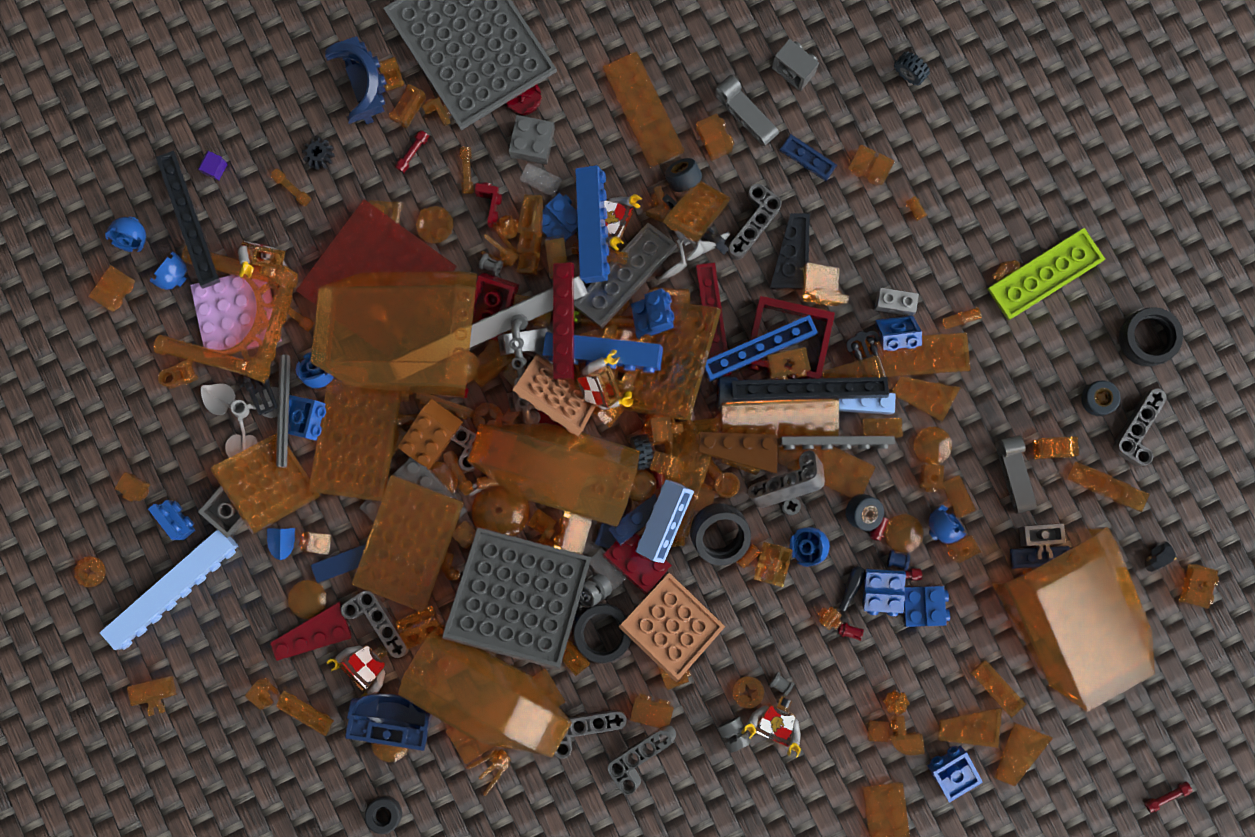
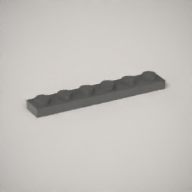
(844, 442)

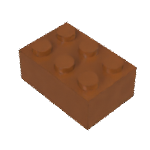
(430, 434)

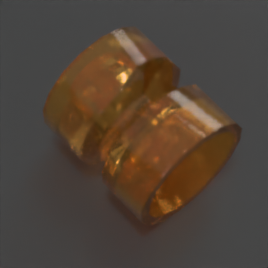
(726, 485)

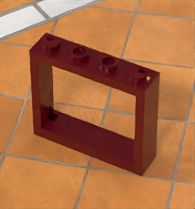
(795, 309)

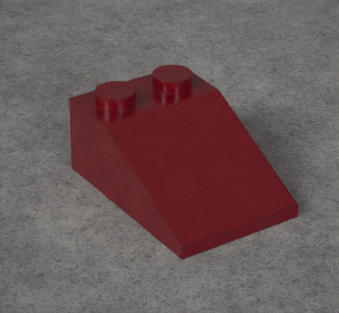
(492, 296)

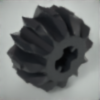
(322, 158)

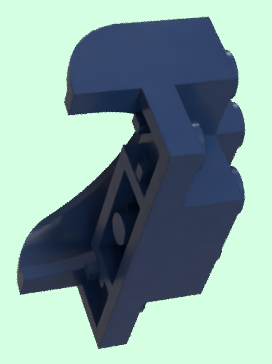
(364, 77)
(388, 721)

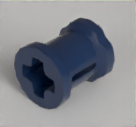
(898, 560)

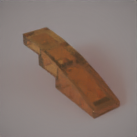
(530, 234)
(1108, 487)

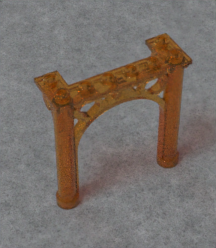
(257, 366)

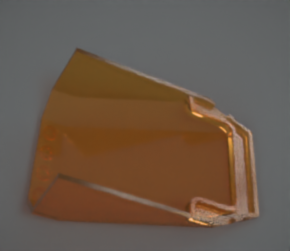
(397, 330)
(1083, 621)

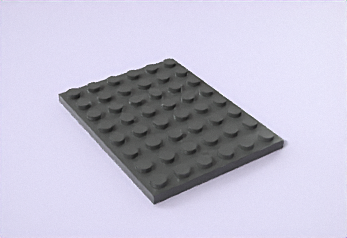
(471, 52)

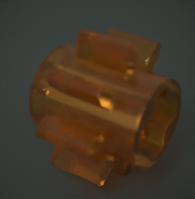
(507, 226)
(830, 618)
(896, 702)

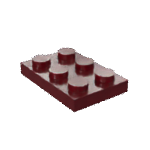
(634, 566)

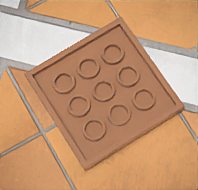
(554, 397)
(672, 627)

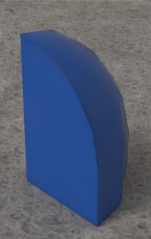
(280, 542)

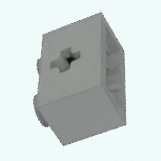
(896, 302)

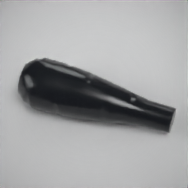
(853, 584)

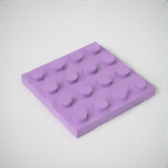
(228, 312)

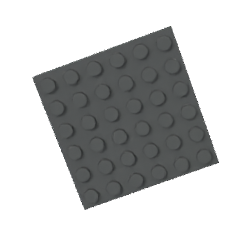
(517, 598)

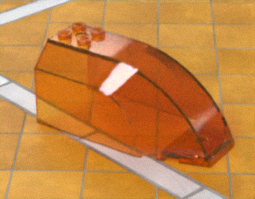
(558, 468)
(483, 696)

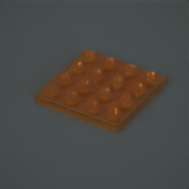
(260, 488)

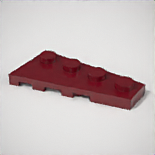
(319, 631)

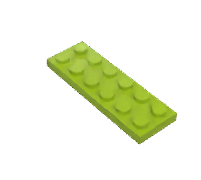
(1046, 274)

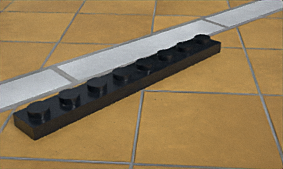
(188, 220)
(810, 389)

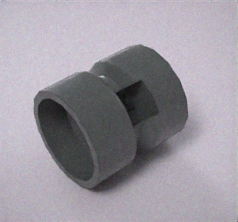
(595, 590)
(729, 730)

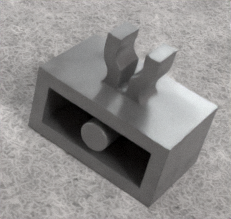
(1042, 536)

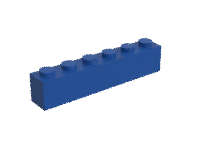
(591, 224)
(760, 347)
(631, 353)

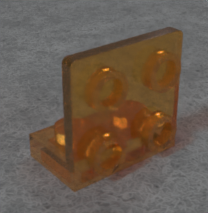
(822, 285)

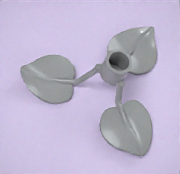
(701, 248)
(217, 401)

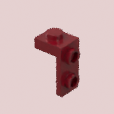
(486, 190)

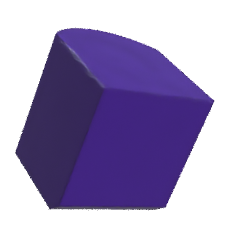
(212, 165)

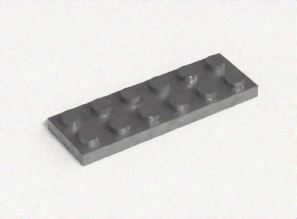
(645, 255)

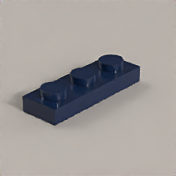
(633, 521)

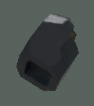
(1160, 556)

